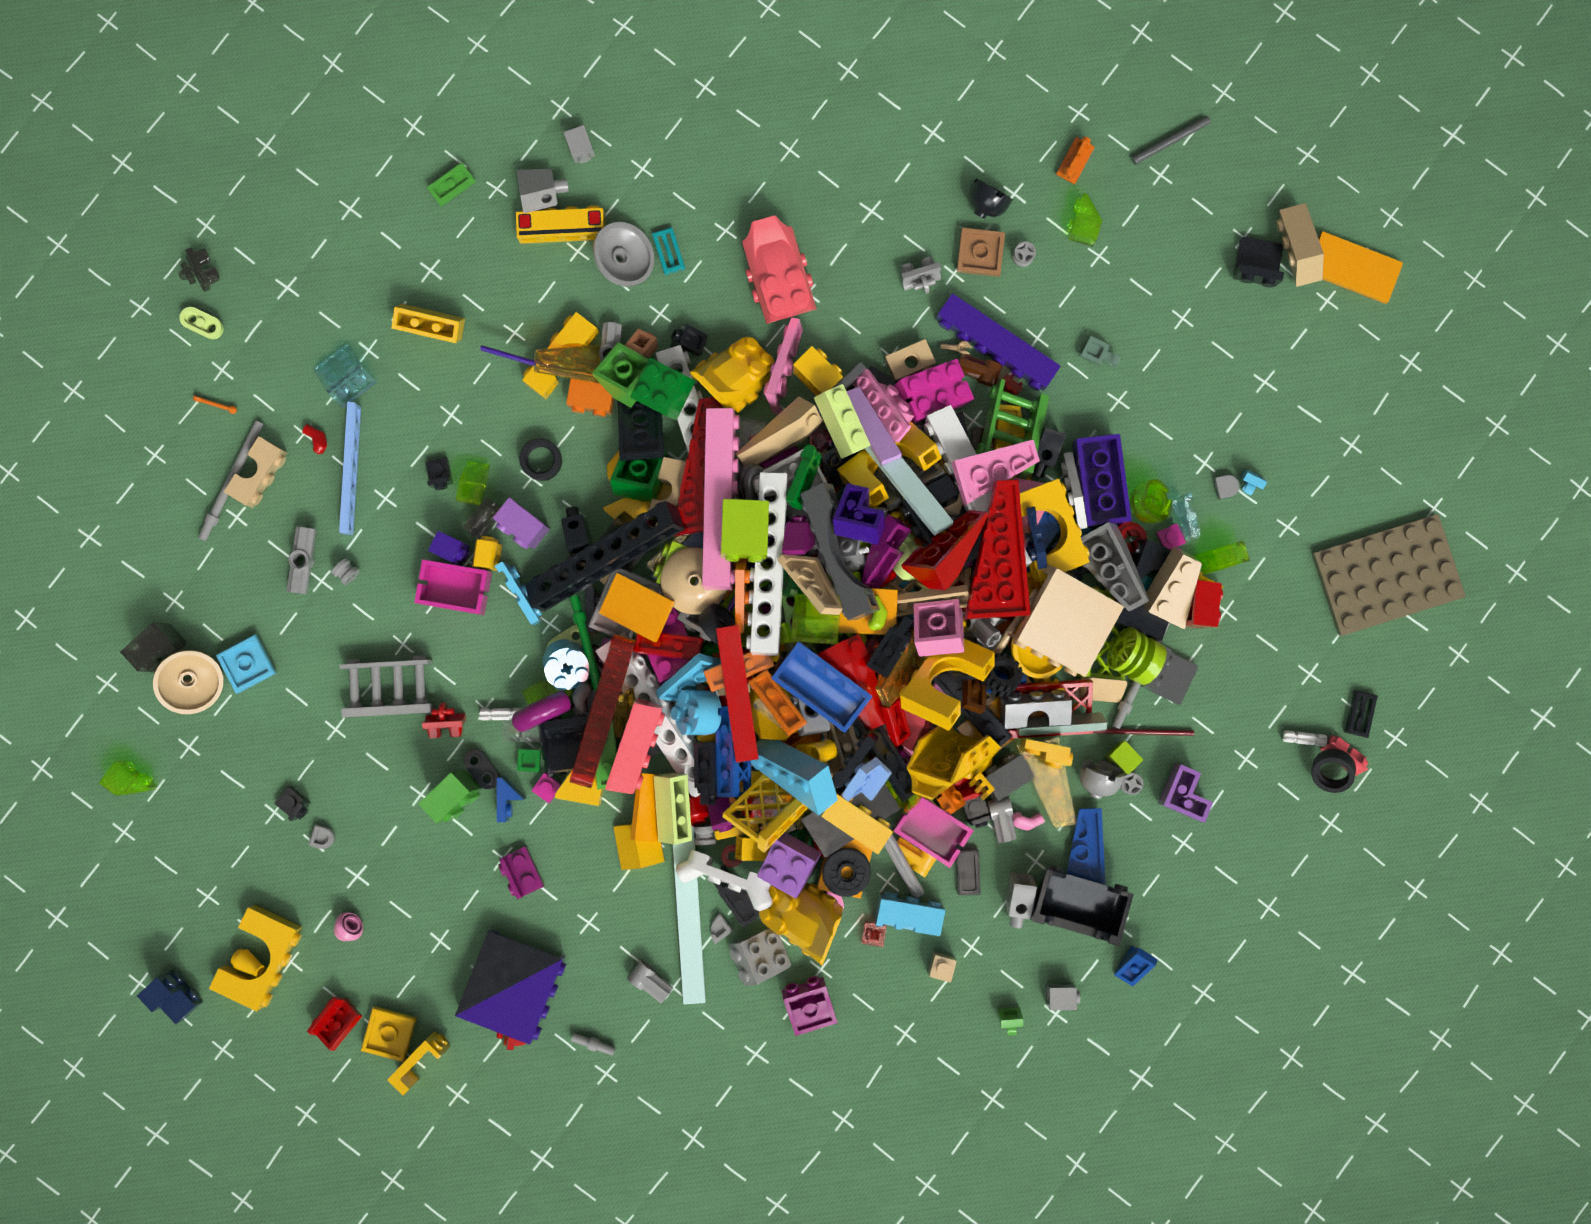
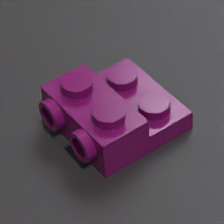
(809, 1005)

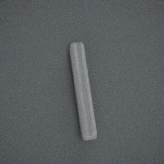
(903, 867)

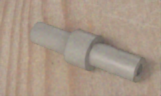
(593, 1044)

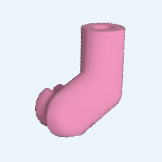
(1027, 823)

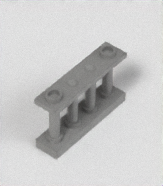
(377, 706)

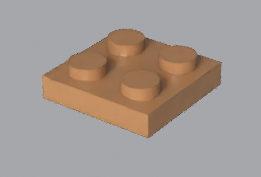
(980, 252)

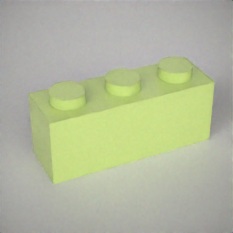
(842, 421)
(672, 808)

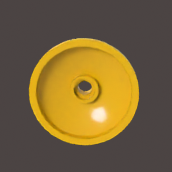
(1032, 664)

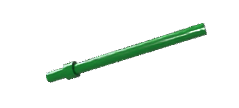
(579, 618)

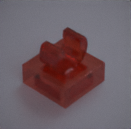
(1011, 385)
(873, 934)

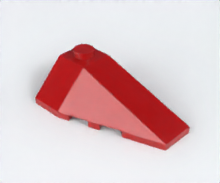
(946, 555)
(851, 660)

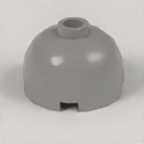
(1100, 779)

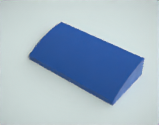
(821, 687)

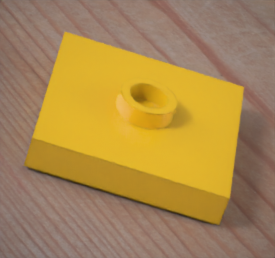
(388, 1034)

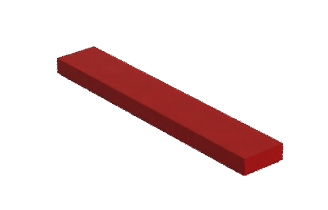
(737, 693)

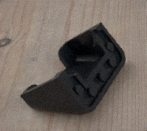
(1082, 905)

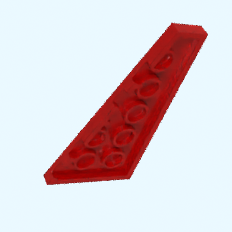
(693, 481)
(1000, 570)

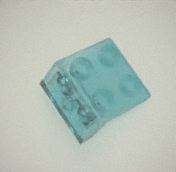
(344, 376)

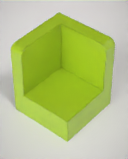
(1124, 757)

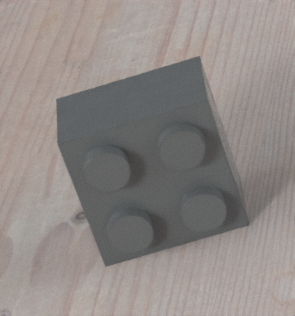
(1008, 775)

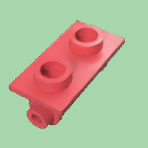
(1336, 742)

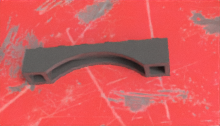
(856, 598)

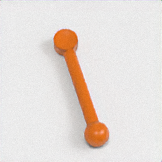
(232, 409)

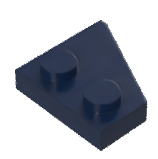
(1034, 539)

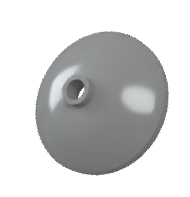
(632, 249)

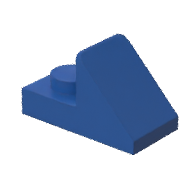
(505, 792)
(1135, 965)

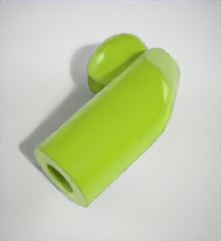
(879, 617)

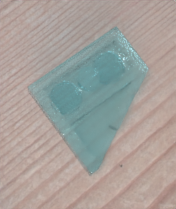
(1188, 518)

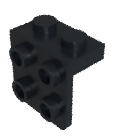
(1259, 262)
(564, 741)

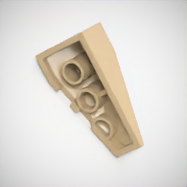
(782, 433)

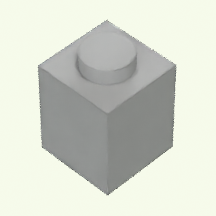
(579, 144)
(1062, 996)

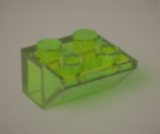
(812, 626)

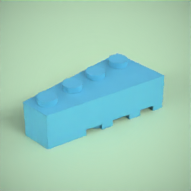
(797, 774)

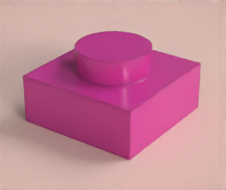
(1171, 537)
(546, 788)

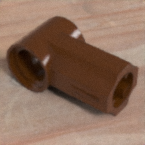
(984, 371)

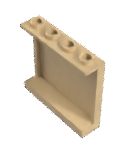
(1067, 622)

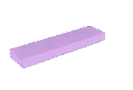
(879, 438)

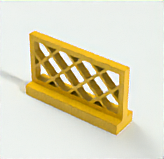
(776, 825)

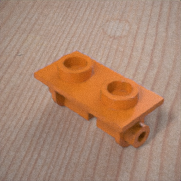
(1075, 159)
(951, 800)

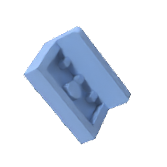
(868, 780)

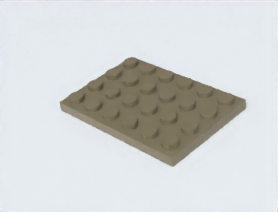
(1388, 575)

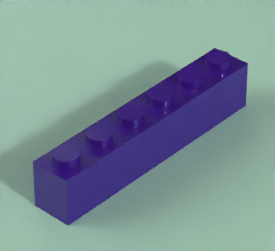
(997, 342)

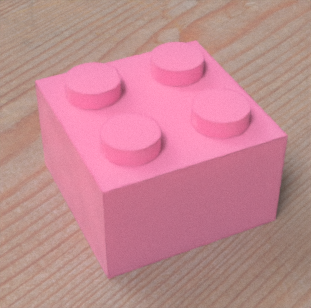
(938, 627)

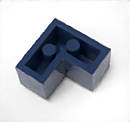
(171, 995)

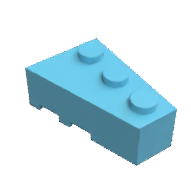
(909, 914)

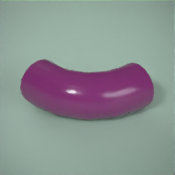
(541, 711)

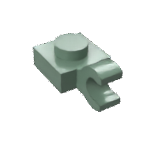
(1097, 351)

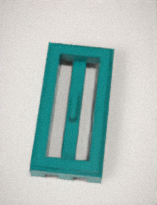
(673, 269)

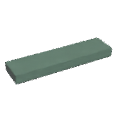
(1079, 723)

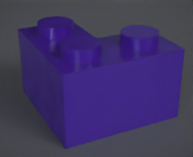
(855, 518)

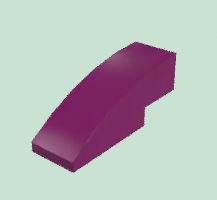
(886, 554)

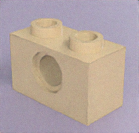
(918, 352)

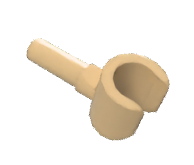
(960, 347)

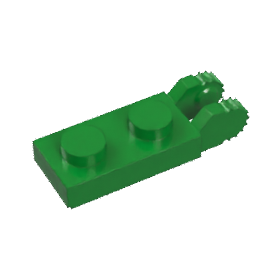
(804, 476)

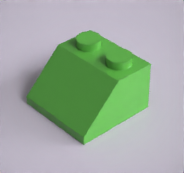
(620, 373)

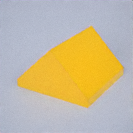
(636, 853)

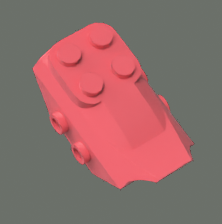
(777, 270)

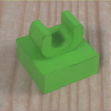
(1010, 1019)

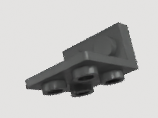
(1173, 678)

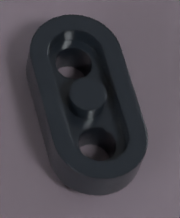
(482, 768)

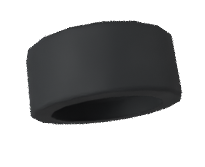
(527, 449)
(714, 617)
(1332, 785)

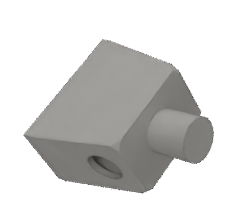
(539, 189)
(1020, 898)

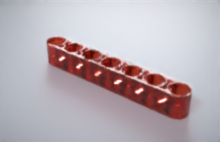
(602, 711)

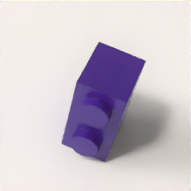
(450, 548)

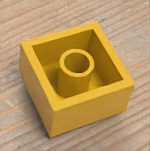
(816, 371)

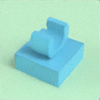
(1252, 480)

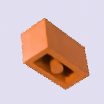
(589, 397)

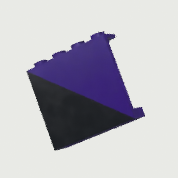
(510, 987)

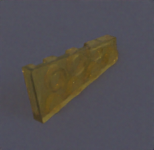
(1052, 787)

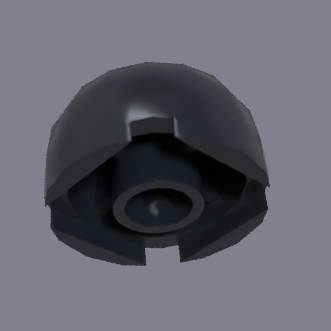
(988, 200)

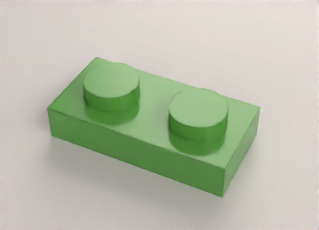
(451, 184)

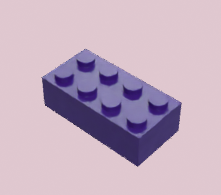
(1102, 479)

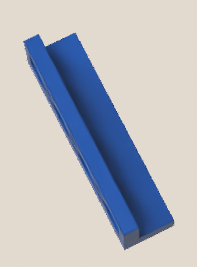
(728, 771)

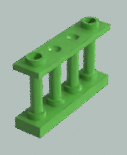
(1033, 425)

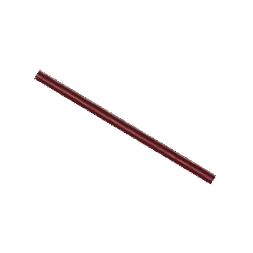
(1145, 732)

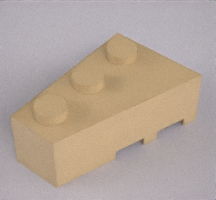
(1301, 244)

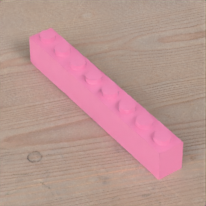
(719, 485)

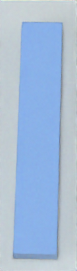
(350, 468)

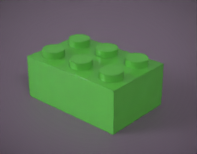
(450, 795)

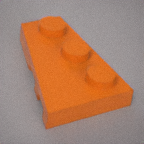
(742, 578)

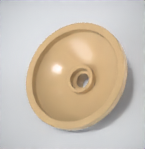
(677, 585)
(188, 695)

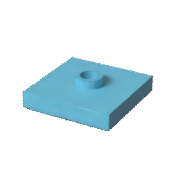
(246, 664)

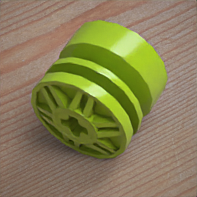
(1136, 656)

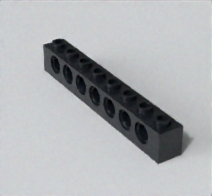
(591, 565)

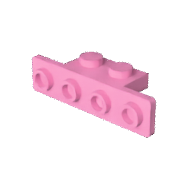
(887, 404)

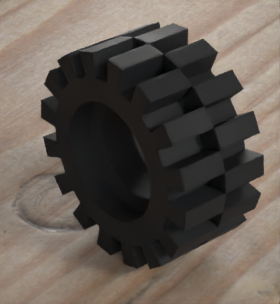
(1011, 670)

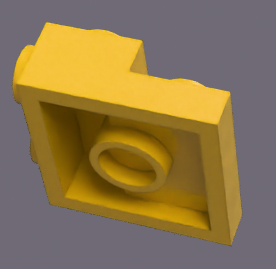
(1052, 754)

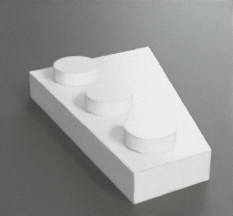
(1072, 483)

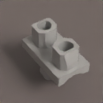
(921, 277)

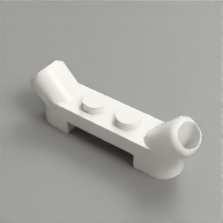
(700, 864)

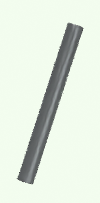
(1171, 140)

